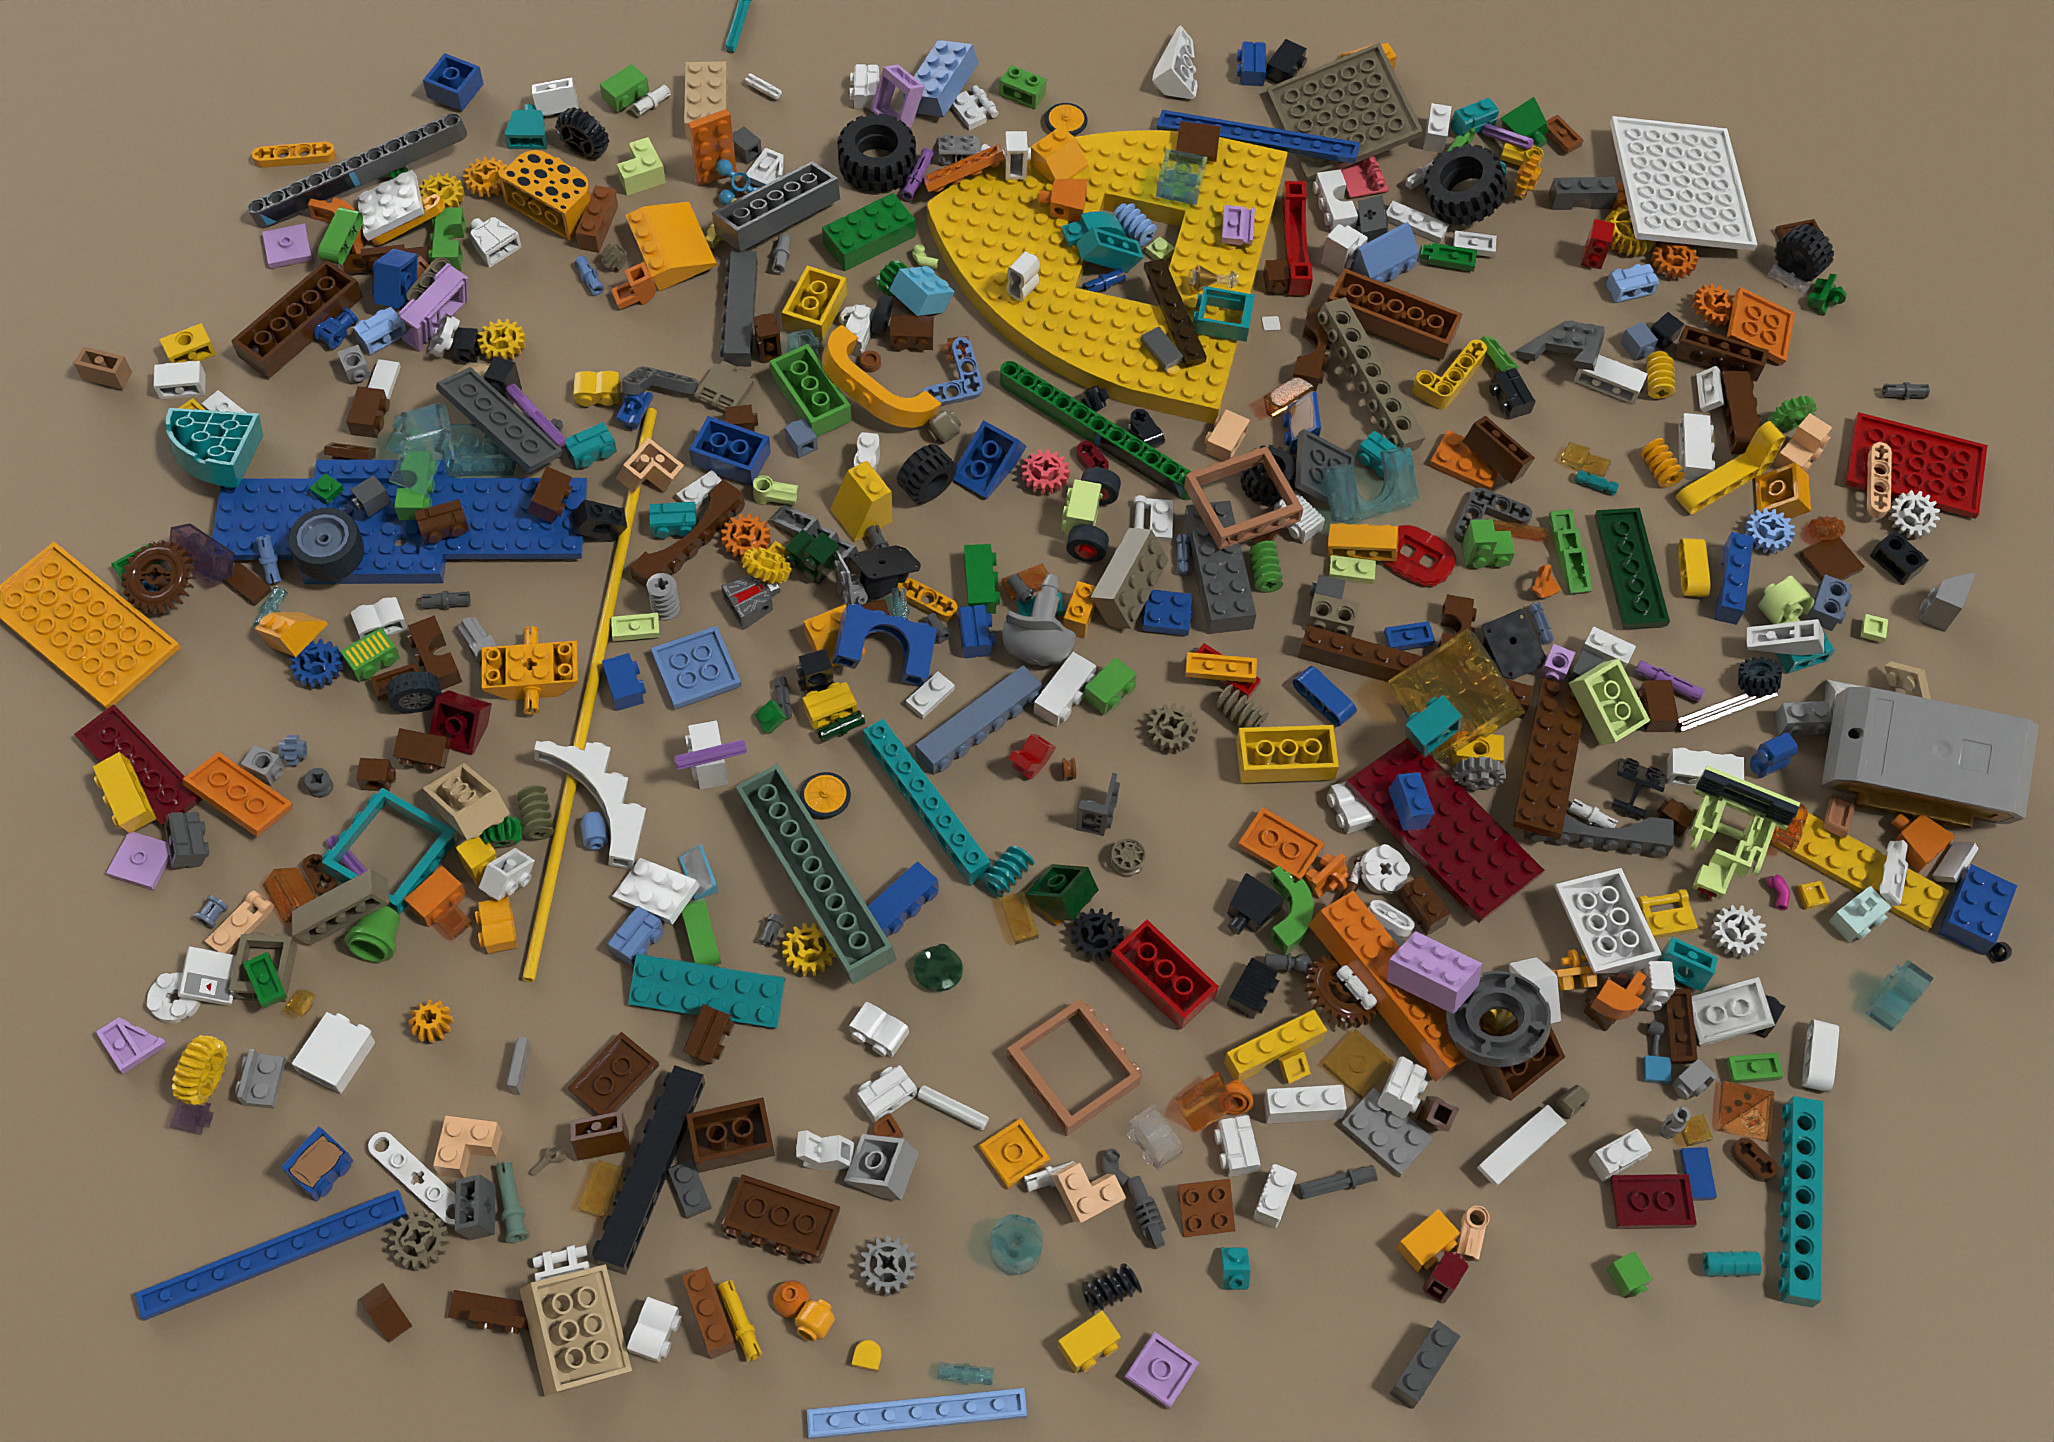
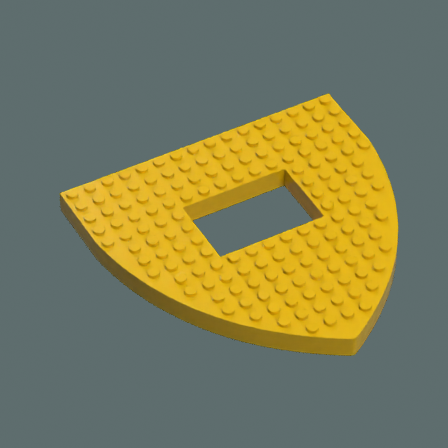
(1097, 336)

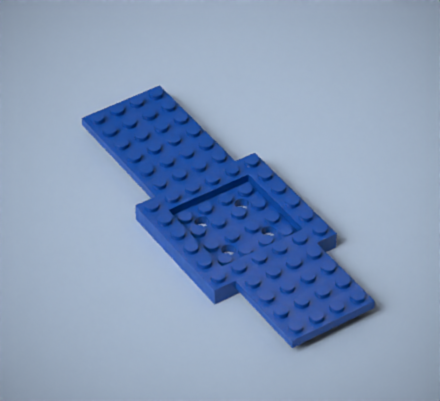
(492, 509)

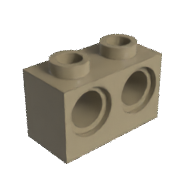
(1333, 611)

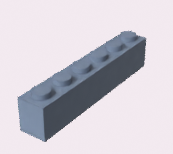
(978, 720)

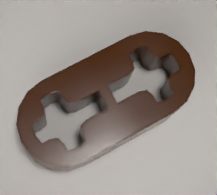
(314, 877)
(1754, 1159)

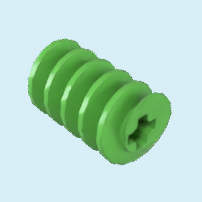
(1266, 566)

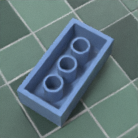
(944, 76)

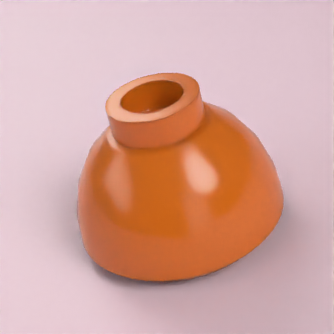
(1242, 1095)
(790, 1298)

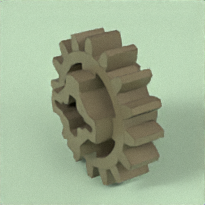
(1173, 726)
(429, 1237)

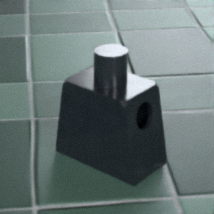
(1253, 905)

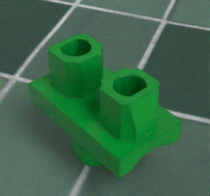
(1828, 295)

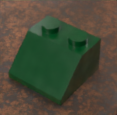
(1063, 891)

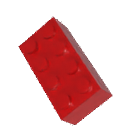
(1164, 974)

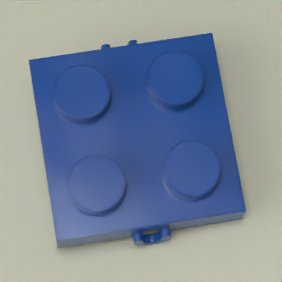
(1168, 612)

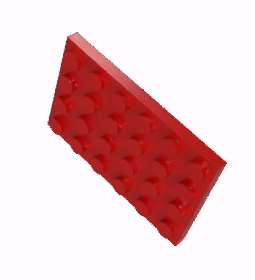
(1922, 461)

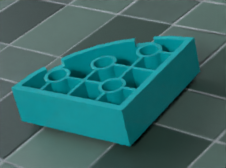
(214, 443)

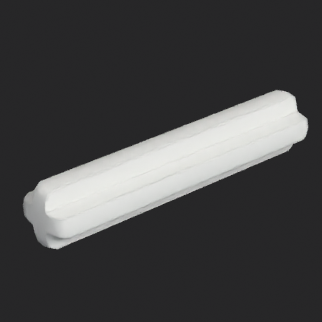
(953, 1107)

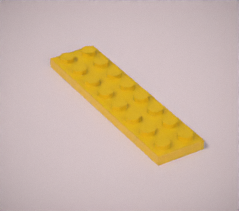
(1862, 866)

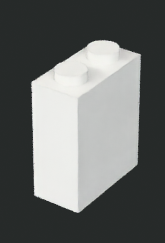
(334, 1052)

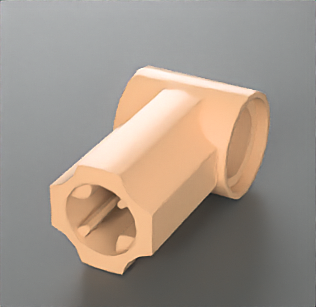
(1472, 1235)

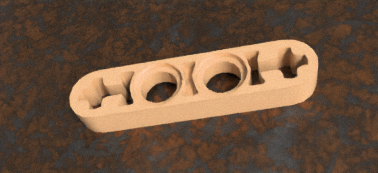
(1880, 480)

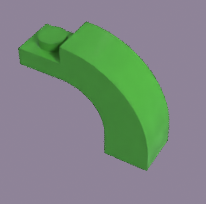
(1293, 929)

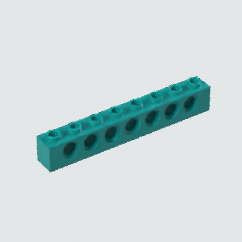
(926, 802)
(1810, 1114)

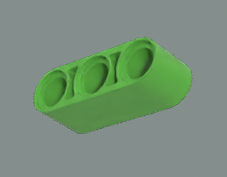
(340, 235)
(700, 933)

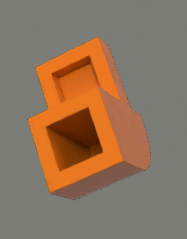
(637, 288)
(1618, 1002)

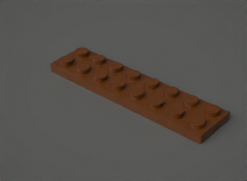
(1549, 761)

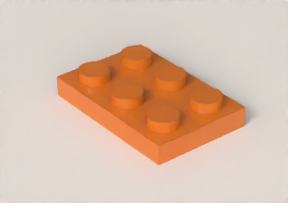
(1460, 462)
(1280, 843)

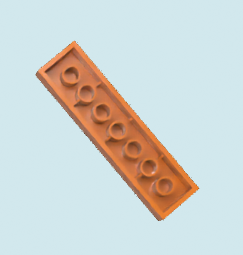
(1365, 946)

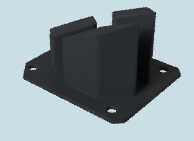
(881, 578)
(1513, 644)

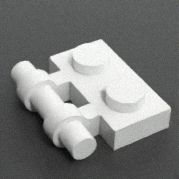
(968, 111)
(548, 1260)

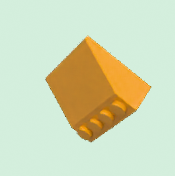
(671, 242)

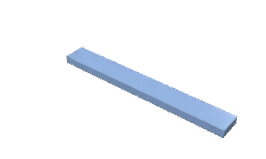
(916, 1413)

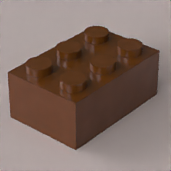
(1512, 1080)
(730, 1135)

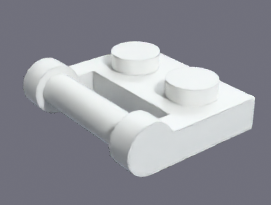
(1160, 516)

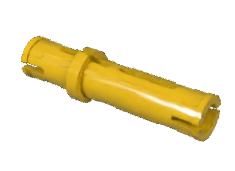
(740, 1322)

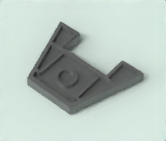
(1568, 338)

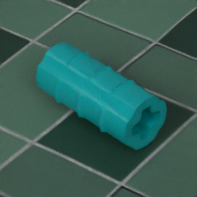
(1732, 1263)

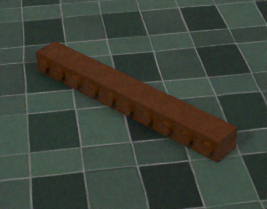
(1373, 659)

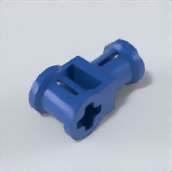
(335, 329)

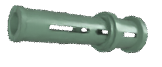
(512, 1213)

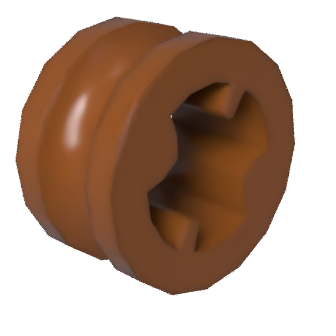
(1069, 768)

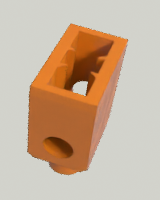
(1066, 198)
(1923, 838)

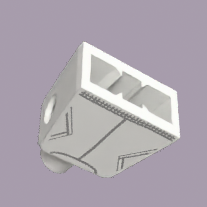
(493, 240)

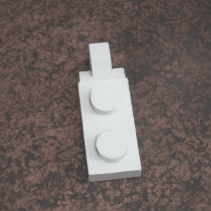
(1894, 873)

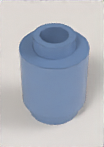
(593, 830)

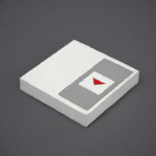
(207, 976)

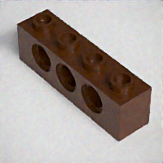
(1719, 351)

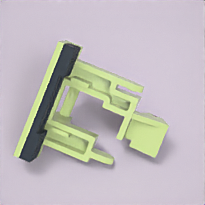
(1767, 812)

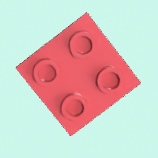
(1364, 178)

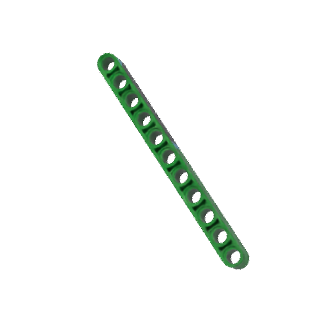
(1094, 428)

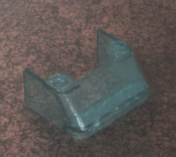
(420, 442)

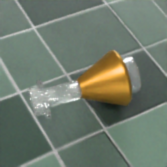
(1202, 277)

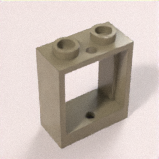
(244, 990)

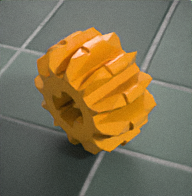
(437, 1027)

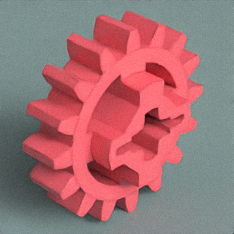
(1045, 471)

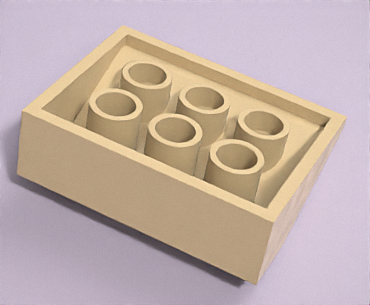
(575, 1329)

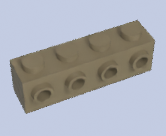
(340, 907)

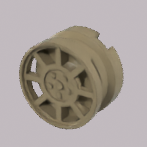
(1127, 858)

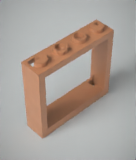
(1253, 527)
(1043, 1091)

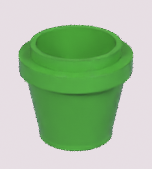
(374, 935)

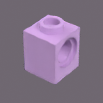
(1560, 657)

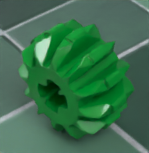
(887, 276)
(504, 833)

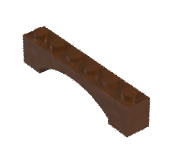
(724, 503)

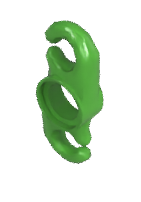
(1463, 140)

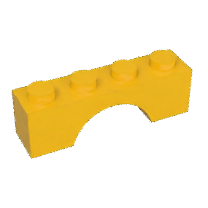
(1256, 1054)

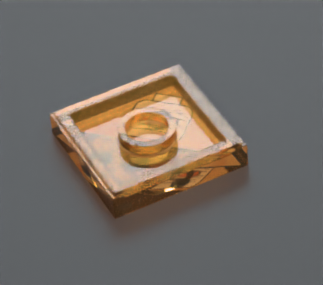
(1745, 1111)

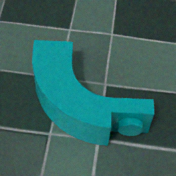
(1096, 219)

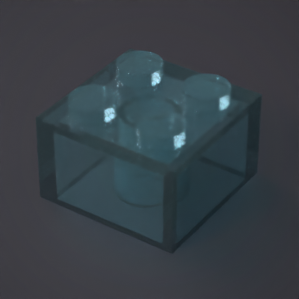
(1181, 176)

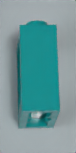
(1224, 299)

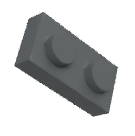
(689, 1189)

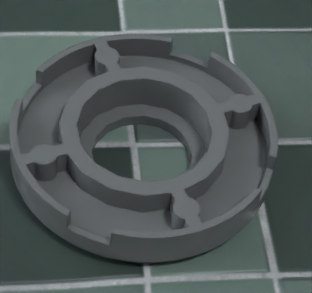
(1505, 992)

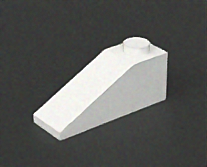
(1787, 638)

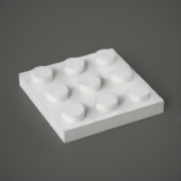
(390, 204)

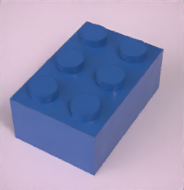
(730, 450)
(1977, 909)

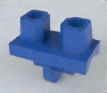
(634, 409)

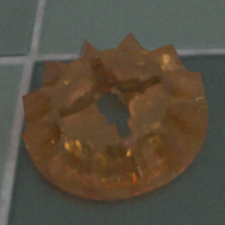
(1820, 528)

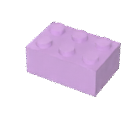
(1434, 972)

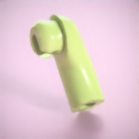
(922, 259)

